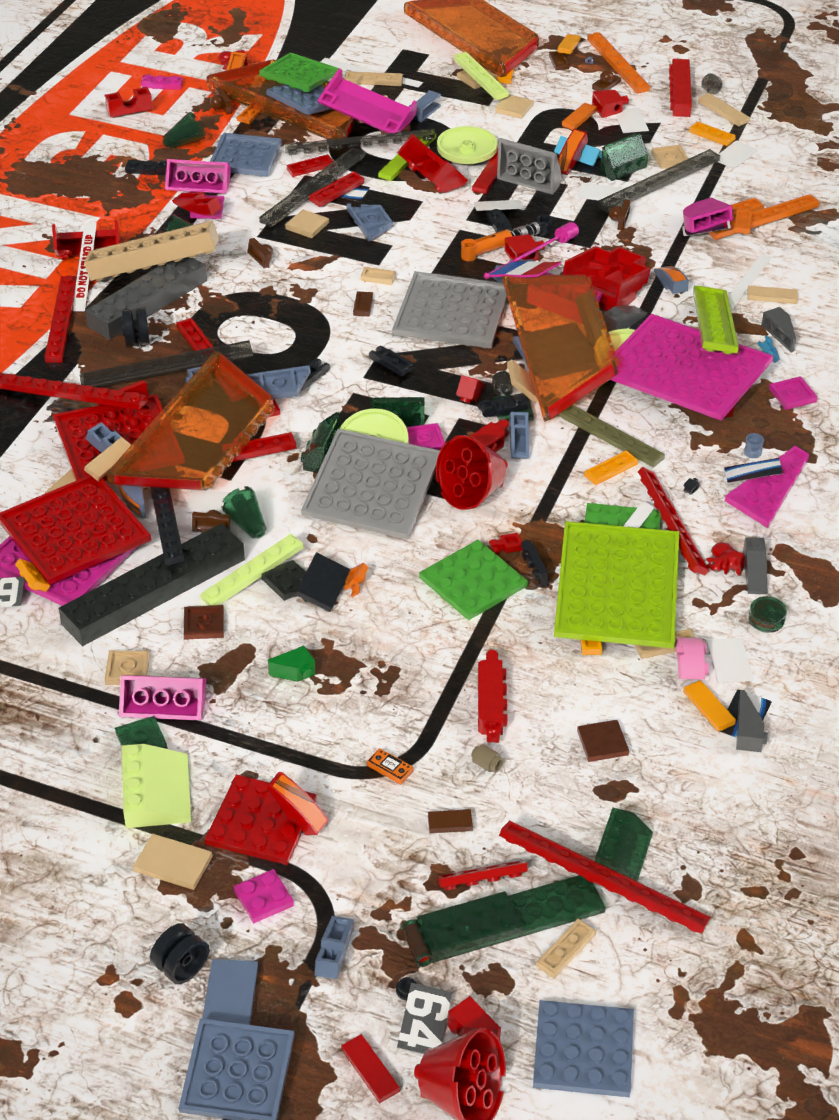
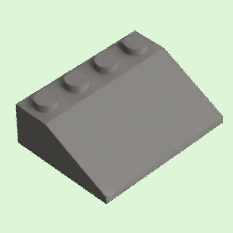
(528, 166)

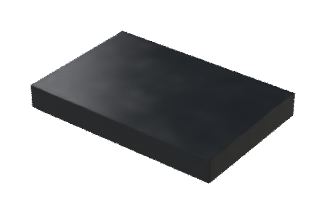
(322, 582)

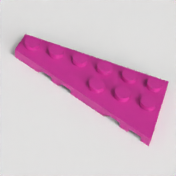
(763, 496)

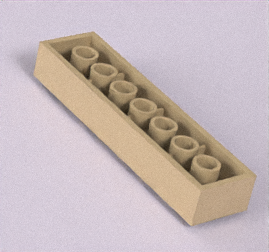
(151, 251)

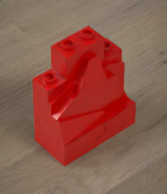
(612, 272)

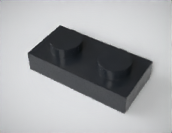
(498, 220)

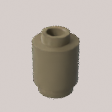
(487, 758)

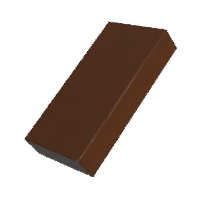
(559, 60)
(363, 304)
(450, 821)

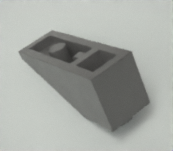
(622, 317)
(779, 325)
(755, 565)
(749, 726)

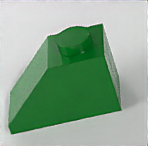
(292, 665)

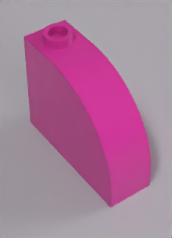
(706, 214)

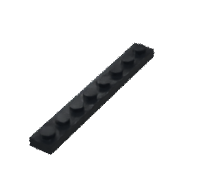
(167, 526)

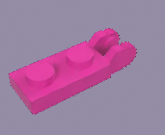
(161, 82)

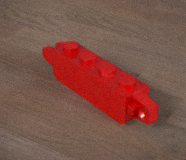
(493, 434)
(490, 697)

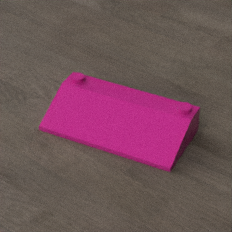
(366, 105)

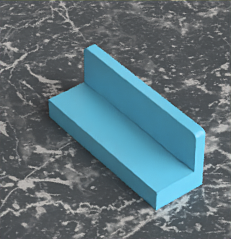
(588, 154)

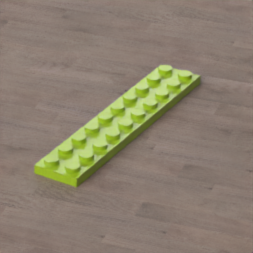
(715, 319)

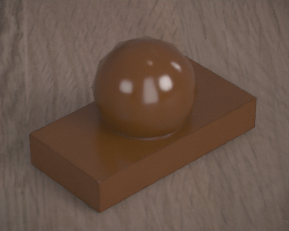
(606, 81)
(220, 101)
(620, 214)
(260, 252)
(204, 521)

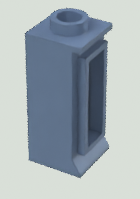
(426, 105)

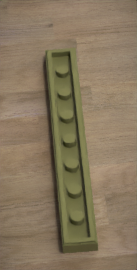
(612, 435)

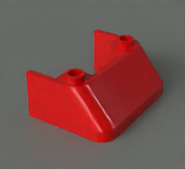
(431, 165)
(69, 243)

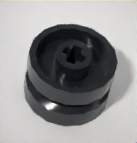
(134, 327)
(179, 953)

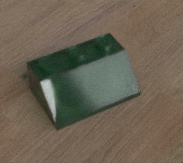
(623, 157)
(408, 409)
(320, 443)
(624, 843)

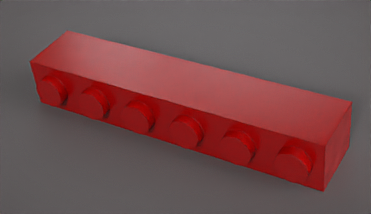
(680, 87)

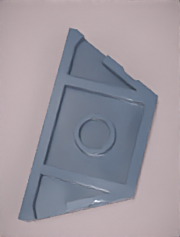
(370, 219)
(282, 382)

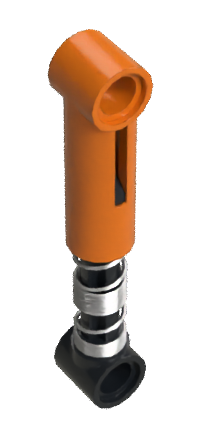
(472, 248)

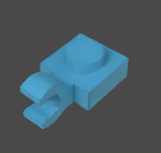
(768, 348)

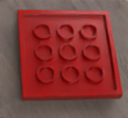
(254, 823)

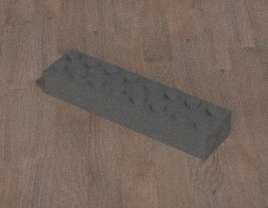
(150, 291)

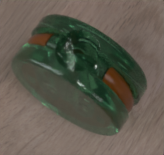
(767, 614)

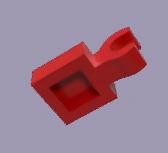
(507, 542)

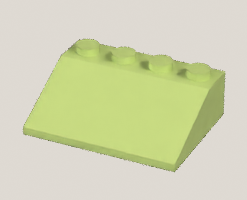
(155, 786)

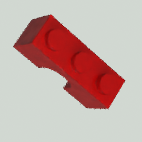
(140, 102)

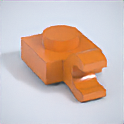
(355, 577)

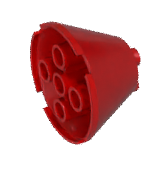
(468, 472)
(464, 1075)

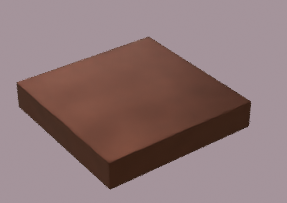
(203, 622)
(603, 740)

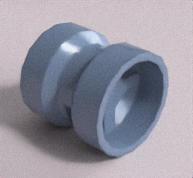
(753, 445)

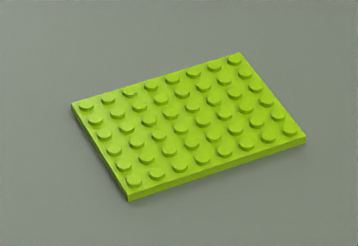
(618, 585)

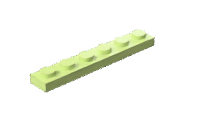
(481, 76)
(252, 571)

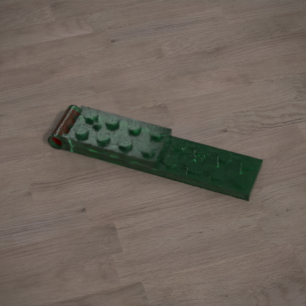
(499, 919)

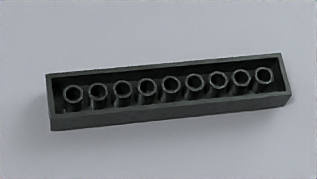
(150, 585)

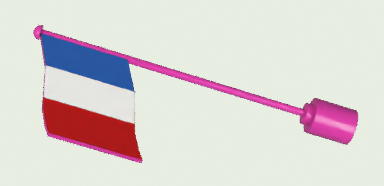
(531, 268)

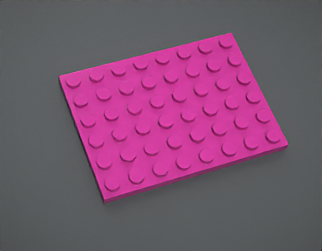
(672, 365)

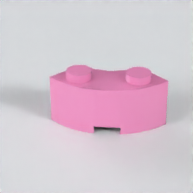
(691, 658)

